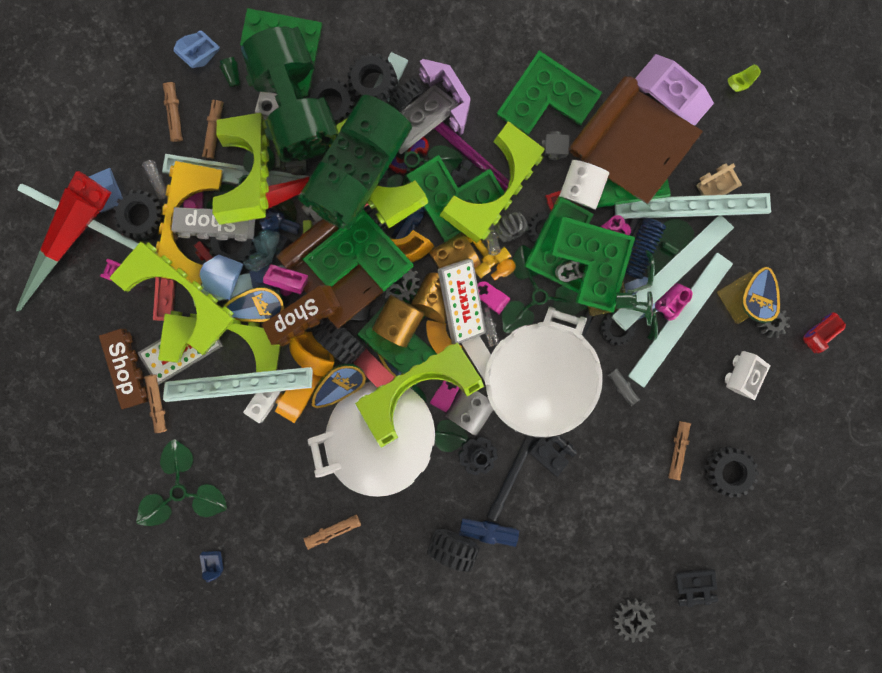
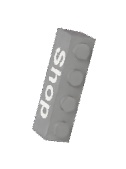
(203, 224)

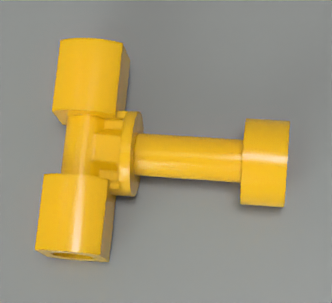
(488, 261)

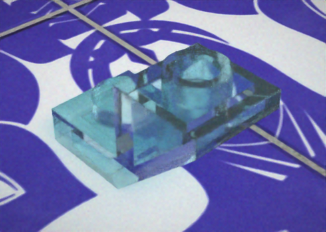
(266, 246)

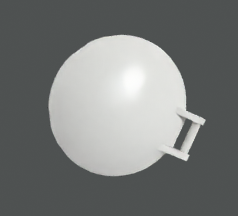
(544, 377)
(358, 457)

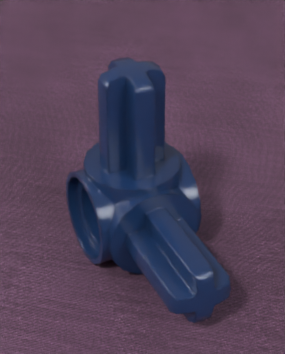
(276, 222)

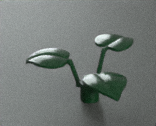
(448, 155)
(286, 207)
(629, 301)
(517, 315)
(448, 434)
(207, 501)

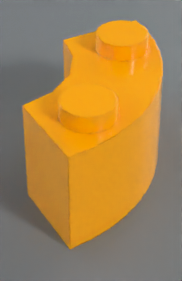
(414, 246)
(438, 336)
(310, 353)
(293, 402)

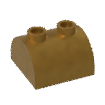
(454, 251)
(430, 298)
(398, 321)

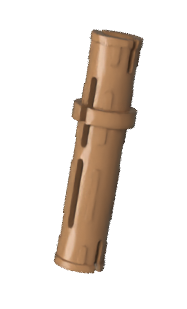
(171, 103)
(211, 137)
(157, 412)
(681, 442)
(331, 532)

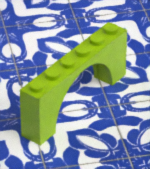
(521, 155)
(249, 198)
(395, 202)
(146, 264)
(179, 328)
(448, 365)

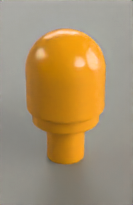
(504, 269)

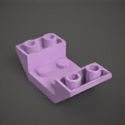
(433, 73)
(674, 88)

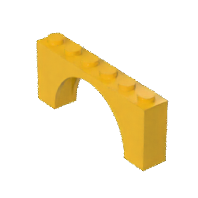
(185, 182)

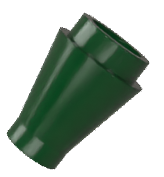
(230, 70)

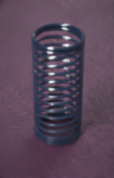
(650, 223)

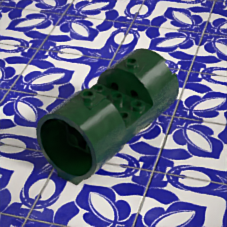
(277, 63)
(356, 162)

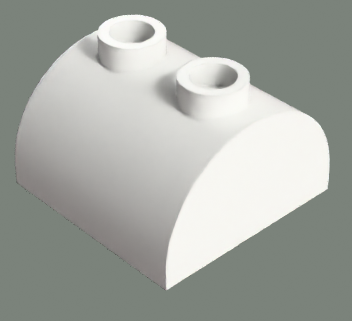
(584, 184)
(747, 374)

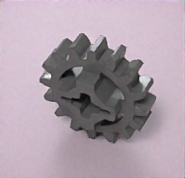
(407, 277)
(626, 619)

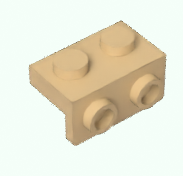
(720, 183)

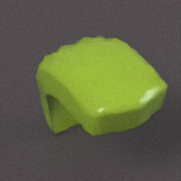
(744, 79)

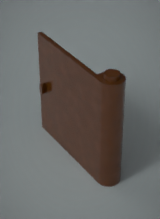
(634, 139)
(348, 290)

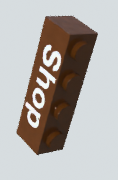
(300, 315)
(124, 368)

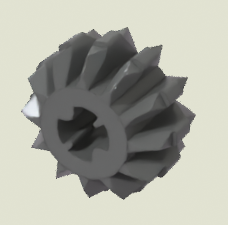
(511, 227)
(777, 328)

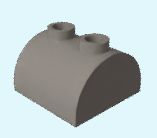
(470, 411)

